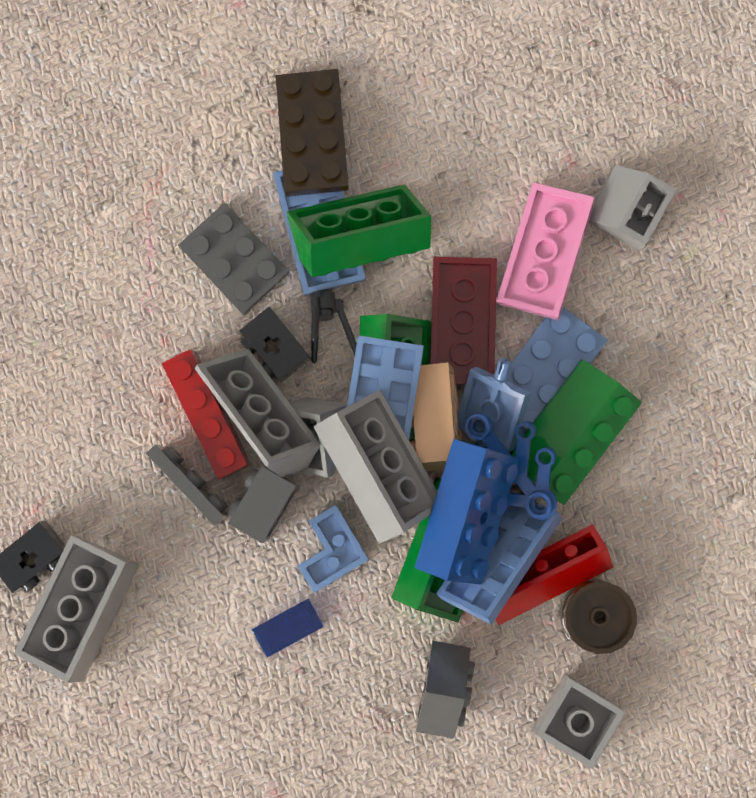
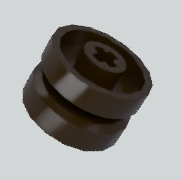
(606, 633)

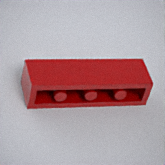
(206, 416)
(558, 570)

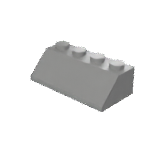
(260, 412)
(378, 466)
(76, 609)

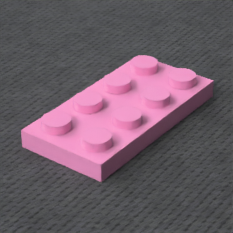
(545, 251)

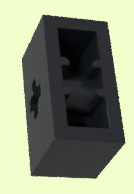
(267, 327)
(39, 540)

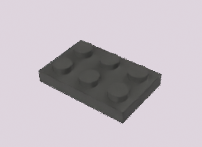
(234, 258)
(189, 483)

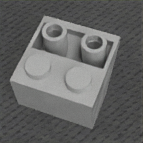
(631, 205)

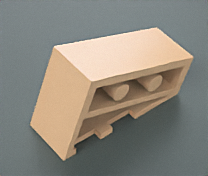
(435, 415)

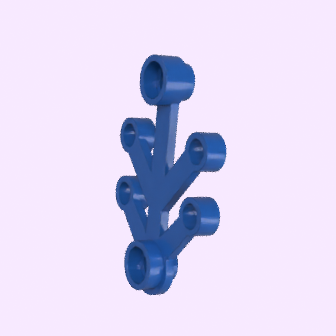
(530, 490)

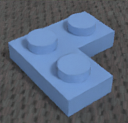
(340, 554)

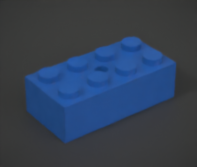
(467, 513)

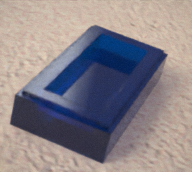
(287, 627)

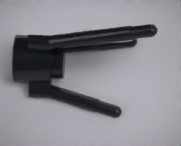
(323, 308)

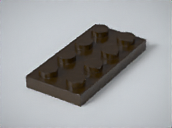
(312, 132)

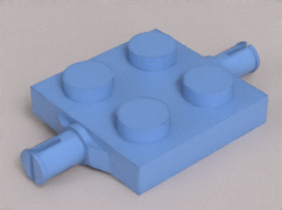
(496, 398)

